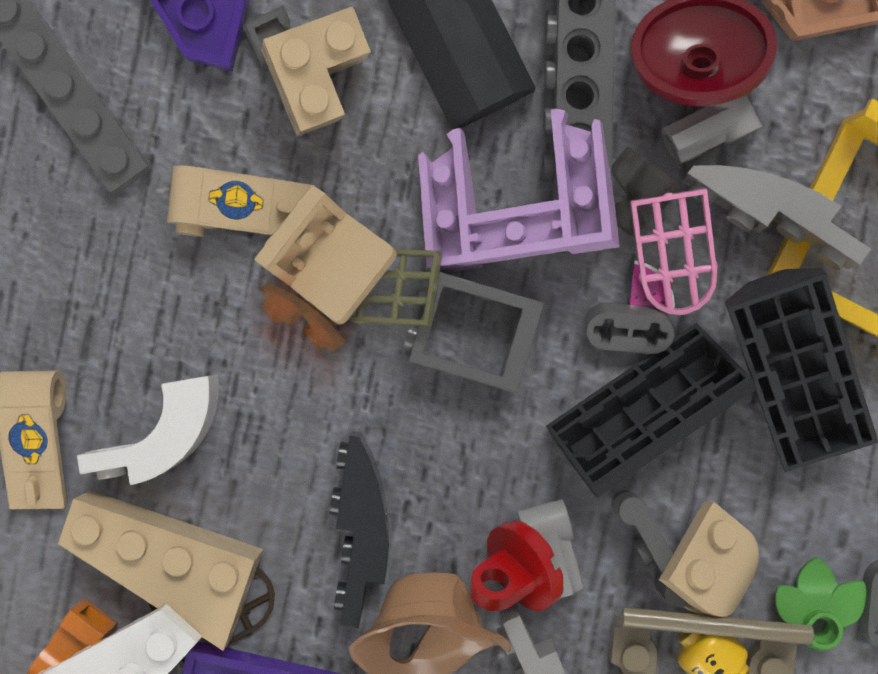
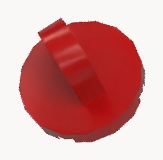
(523, 567)

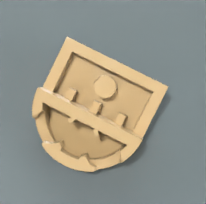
(713, 563)

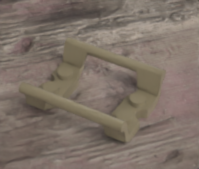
(771, 654)

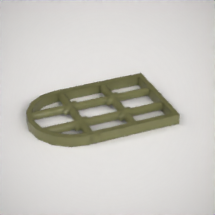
(398, 300)

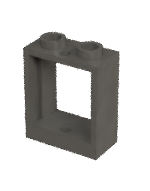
(519, 343)

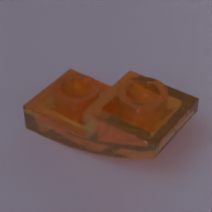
(292, 309)

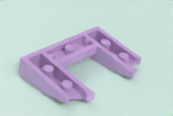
(575, 223)

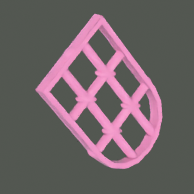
(661, 238)

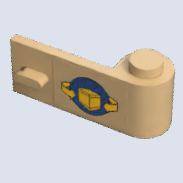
(229, 201)
(30, 438)

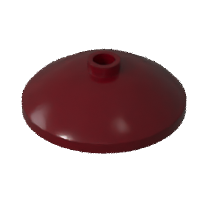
(703, 50)

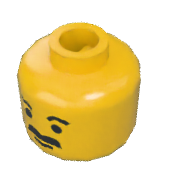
(711, 654)

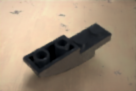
(361, 510)

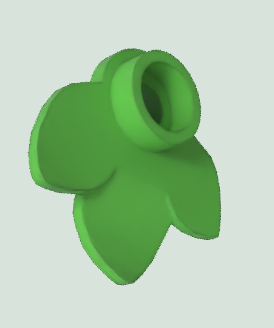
(821, 598)

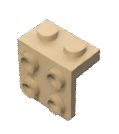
(326, 256)

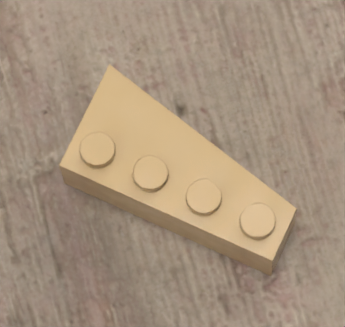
(165, 561)

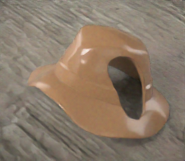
(448, 643)

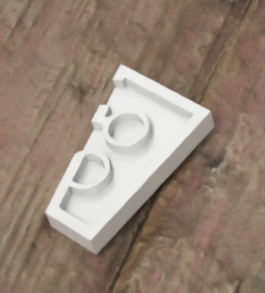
(142, 647)

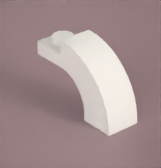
(184, 422)

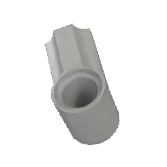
(709, 128)
(554, 526)

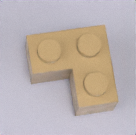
(303, 64)

